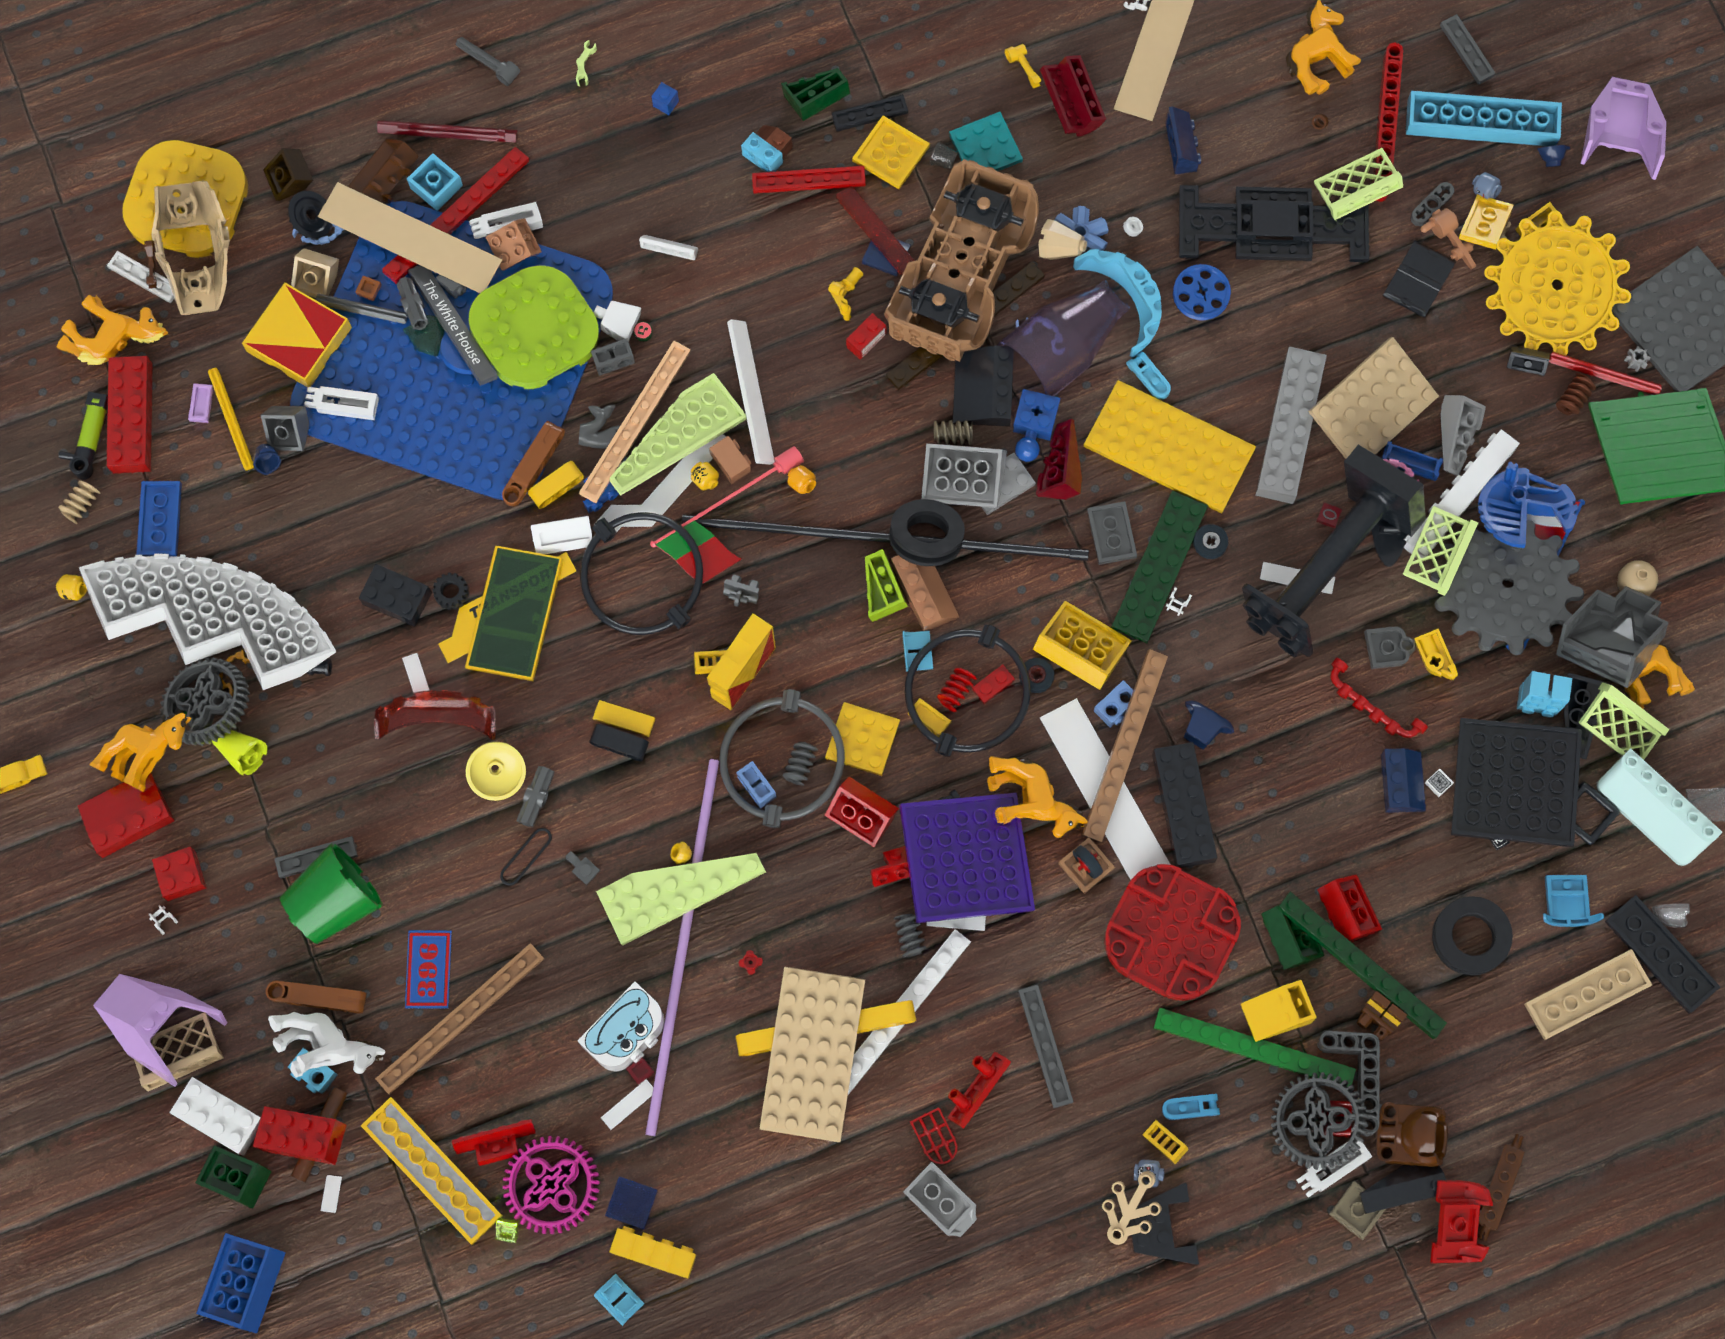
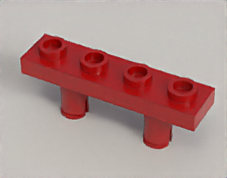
(979, 1089)

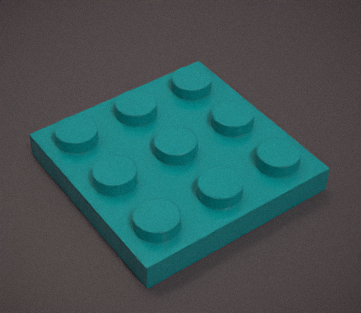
(987, 143)

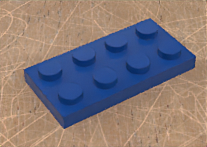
(159, 518)

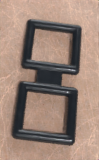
(1614, 812)

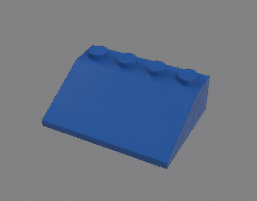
(241, 1283)

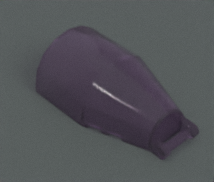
(1067, 335)

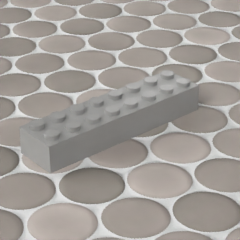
(1290, 425)

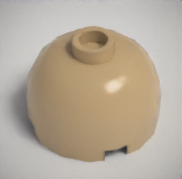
(1638, 576)

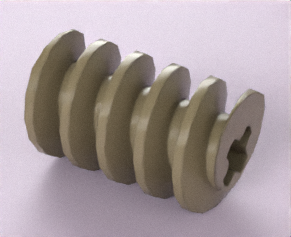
(953, 432)

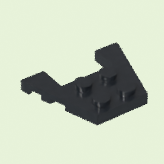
(1160, 1240)

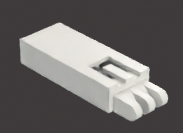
(481, 225)
(351, 403)
(1313, 1180)

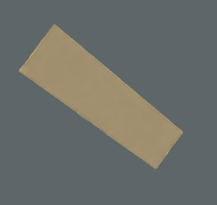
(1153, 57)
(410, 238)

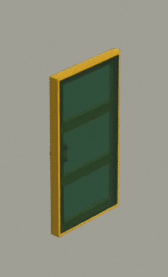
(514, 613)

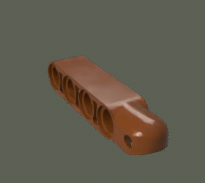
(532, 463)
(316, 996)

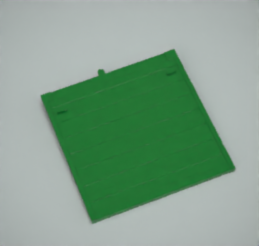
(1661, 445)

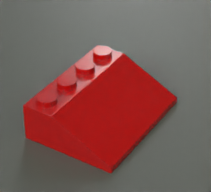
(124, 815)

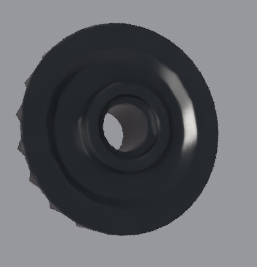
(311, 204)

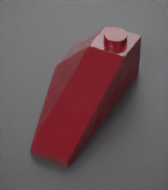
(1062, 470)

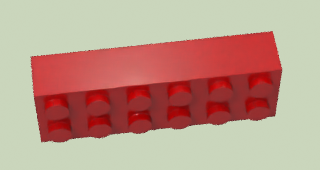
(129, 414)

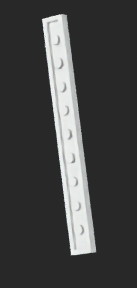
(917, 992)

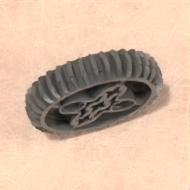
(206, 700)
(1324, 1129)

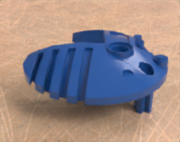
(1510, 498)

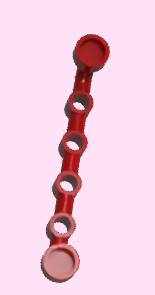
(1375, 713)

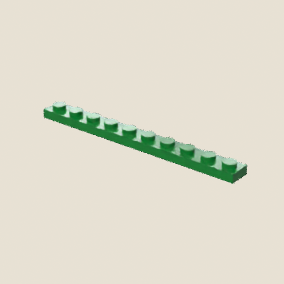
(1246, 1046)

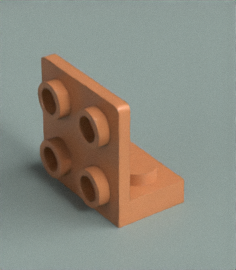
(513, 243)

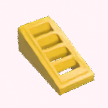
(705, 655)
(1178, 1154)

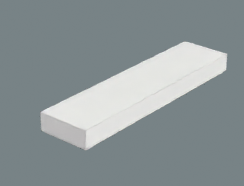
(137, 273)

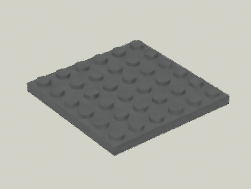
(1679, 320)

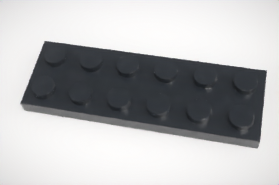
(1662, 954)

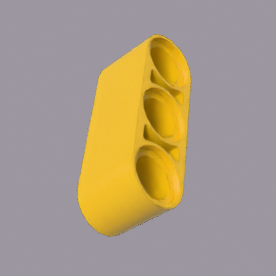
(556, 484)

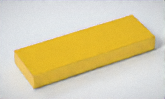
(624, 718)

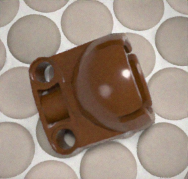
(1414, 1134)

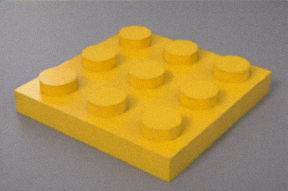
(891, 152)
(865, 738)

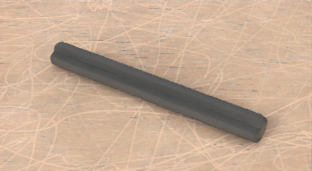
(363, 309)

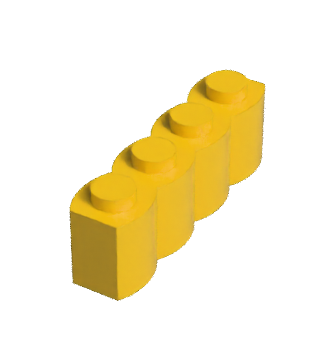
(653, 1253)

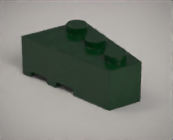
(816, 93)

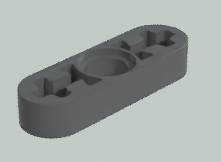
(1434, 195)

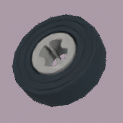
(1201, 538)

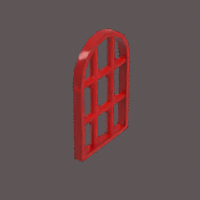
(928, 1133)

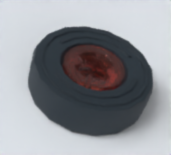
(1046, 672)

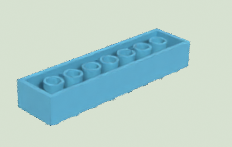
(1483, 118)

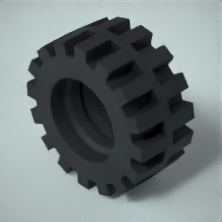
(447, 580)

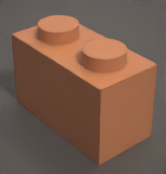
(730, 459)

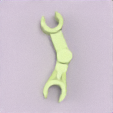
(581, 74)

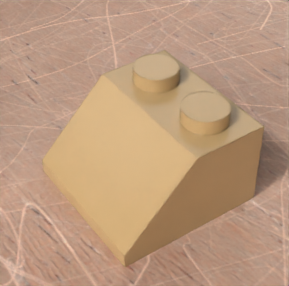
(314, 273)

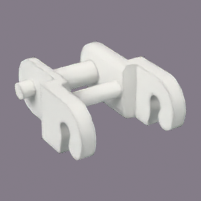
(1132, 6)
(1184, 604)
(157, 923)

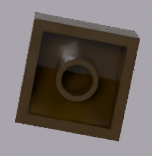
(287, 173)

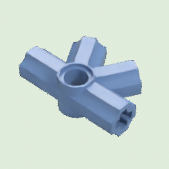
(1090, 230)

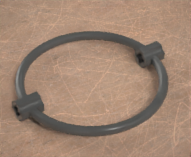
(774, 814)

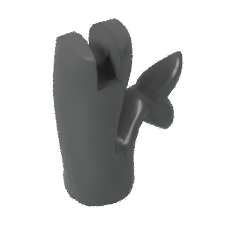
(589, 432)

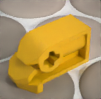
(1432, 647)

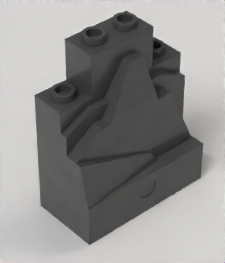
(1613, 634)

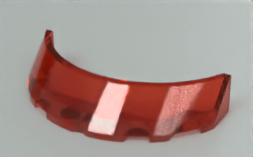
(435, 708)

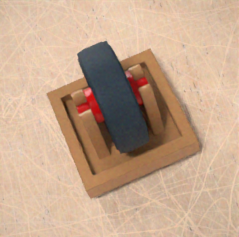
(1086, 865)

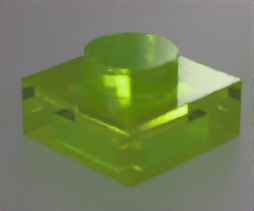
(506, 1230)

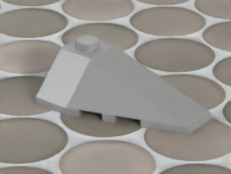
(1458, 424)

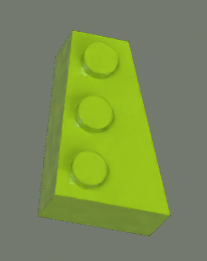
(882, 586)

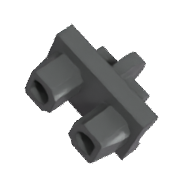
(741, 592)

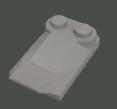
(942, 1201)

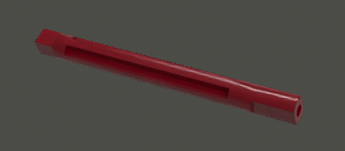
(446, 131)

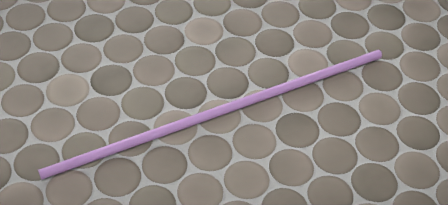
(680, 957)

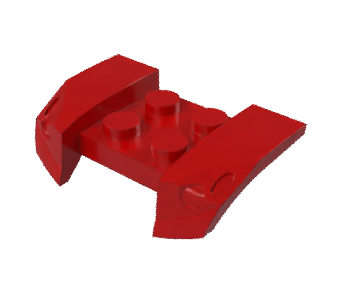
(1459, 1222)

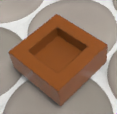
(368, 288)

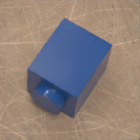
(665, 98)

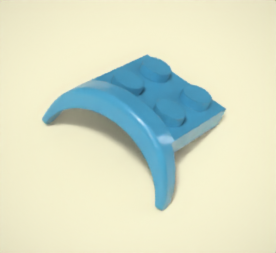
(1568, 901)

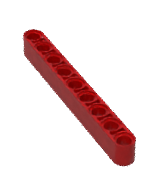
(1388, 112)

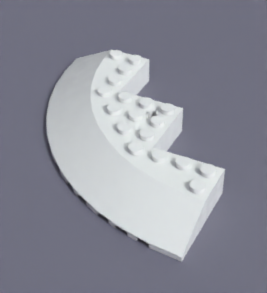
(208, 612)

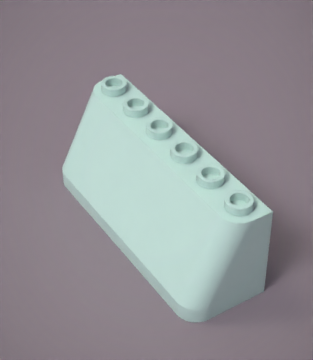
(1657, 809)

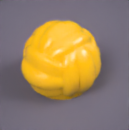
(681, 853)

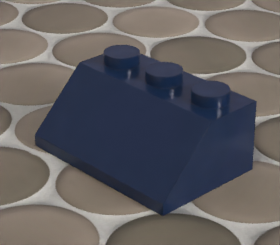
(1182, 141)
(1403, 780)

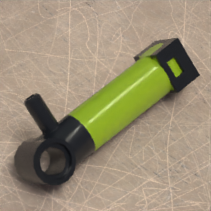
(89, 436)

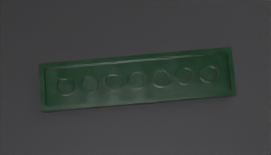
(1159, 567)

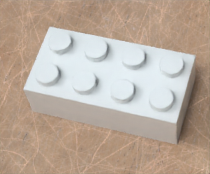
(217, 1116)

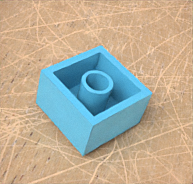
(434, 182)

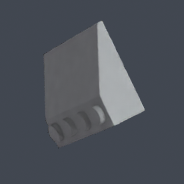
(963, 475)

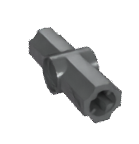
(412, 303)
(535, 796)

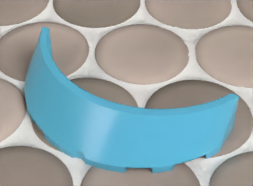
(1135, 281)

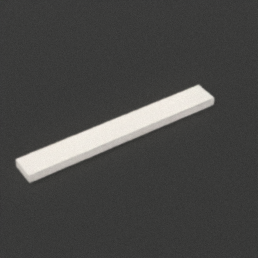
(750, 392)

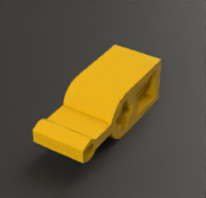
(21, 773)

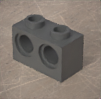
(612, 357)

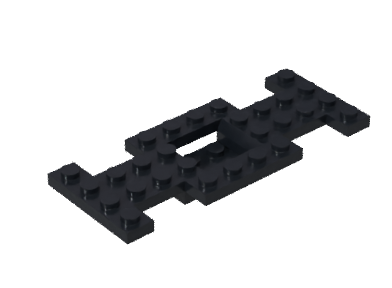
(1269, 213)

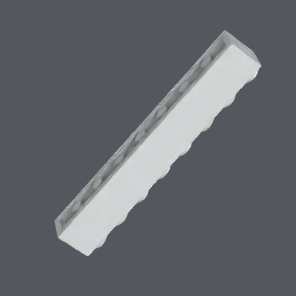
(1467, 487)

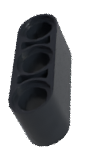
(619, 742)

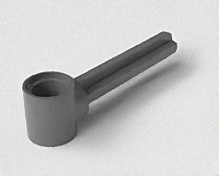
(505, 71)

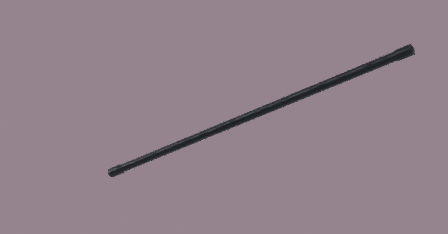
(1072, 553)

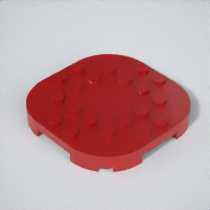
(1172, 932)

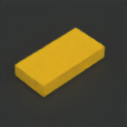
(931, 717)

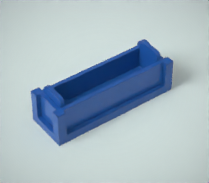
(1419, 463)

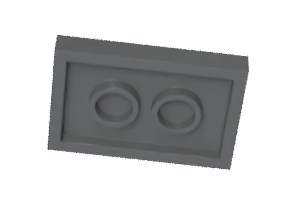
(1112, 533)

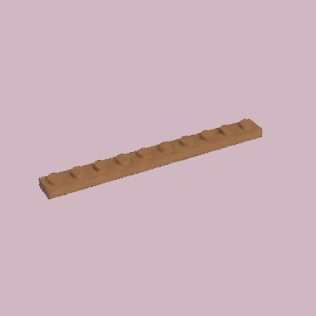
(1124, 745)
(459, 1019)

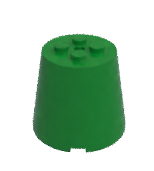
(329, 896)

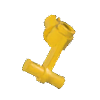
(839, 290)

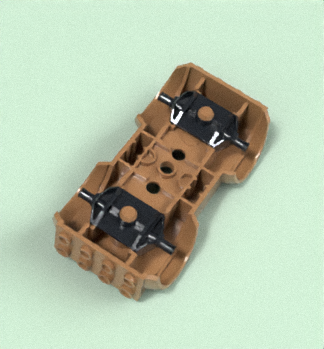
(958, 312)

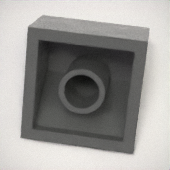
(286, 427)

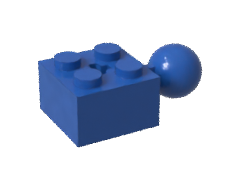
(1033, 426)

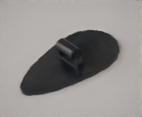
(1388, 542)

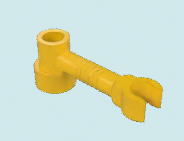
(1017, 54)

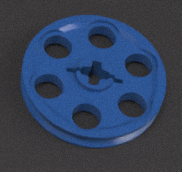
(1196, 298)

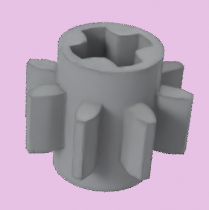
(1642, 358)

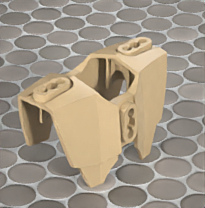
(199, 208)

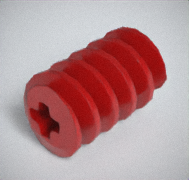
(955, 688)

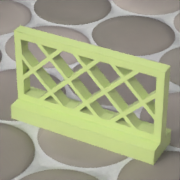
(1365, 193)
(1456, 555)
(1629, 709)

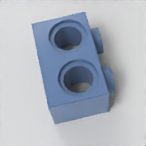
(1113, 701)
(756, 784)

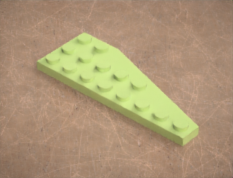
(690, 423)
(661, 895)

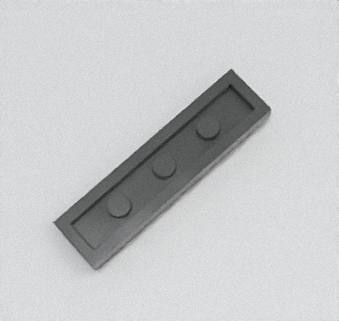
(1467, 49)
(301, 860)

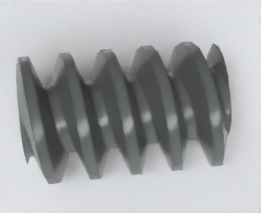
(799, 762)
(910, 935)

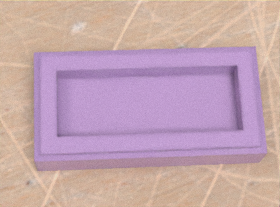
(201, 403)

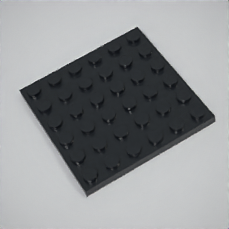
(1516, 782)

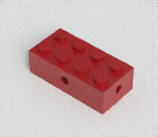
(299, 1135)

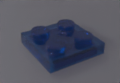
(631, 1203)

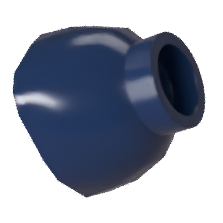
(1553, 154)
(266, 459)

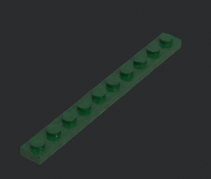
(1361, 964)

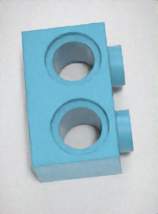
(762, 153)
(309, 1076)

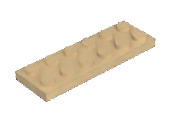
(1588, 994)

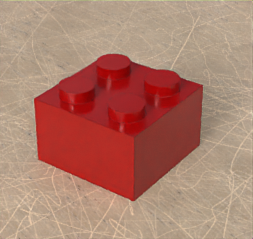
(179, 873)

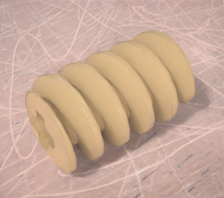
(78, 501)

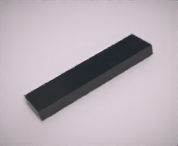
(869, 112)

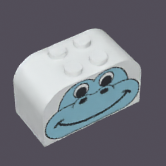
(624, 1030)

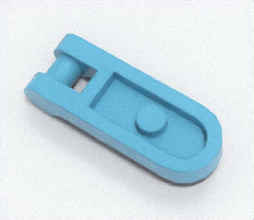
(1150, 376)

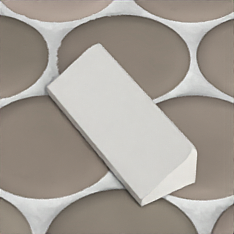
(668, 247)

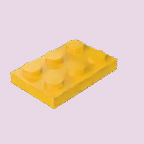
(1486, 221)

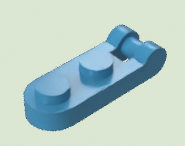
(1190, 1107)

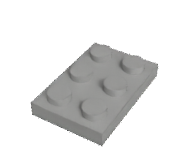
(1015, 482)

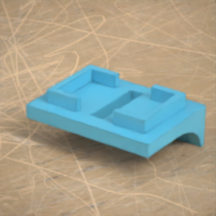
(916, 641)
(625, 1307)

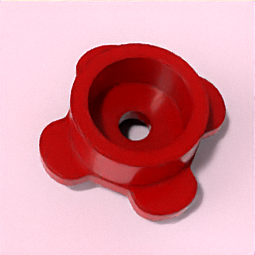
(750, 956)

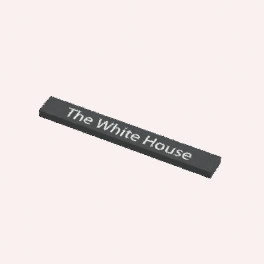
(453, 324)

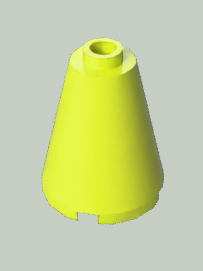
(242, 751)

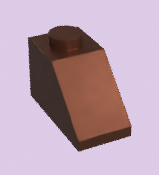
(776, 138)

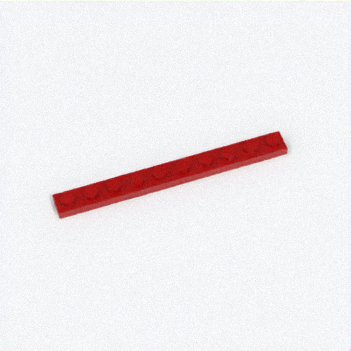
(465, 206)

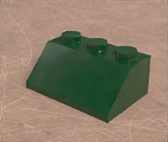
(1289, 940)

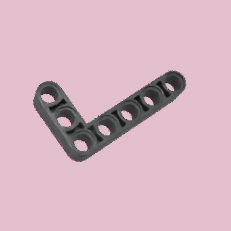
(1364, 1074)

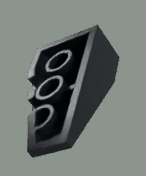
(1582, 695)

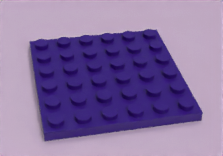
(965, 859)

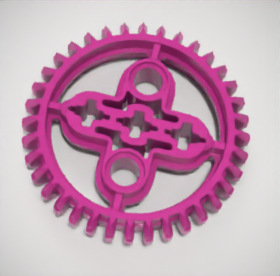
(544, 1192)

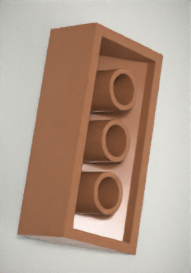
(925, 593)

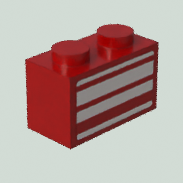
(866, 336)

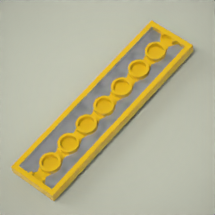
(431, 1170)

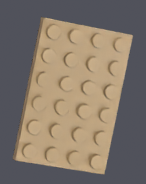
(1374, 401)

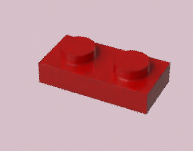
(993, 684)

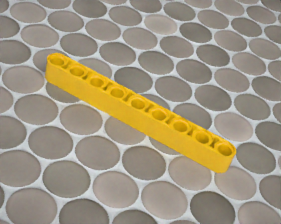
(870, 1020)

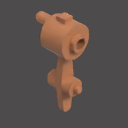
(1443, 224)

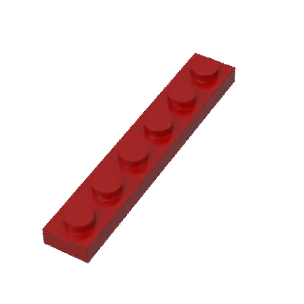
(808, 179)

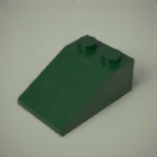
(233, 1177)

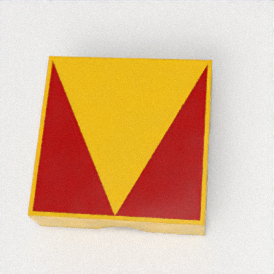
(297, 335)
(741, 662)

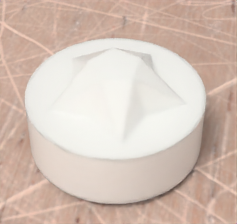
(1133, 226)

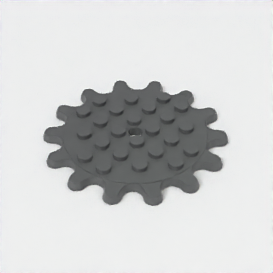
(1516, 612)

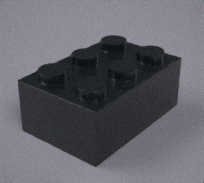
(395, 595)

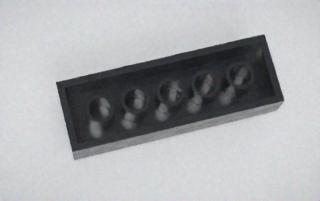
(1184, 805)

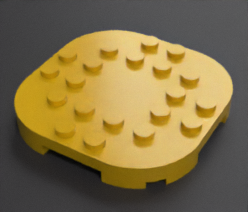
(183, 163)

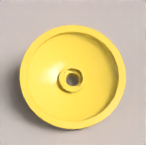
(498, 783)

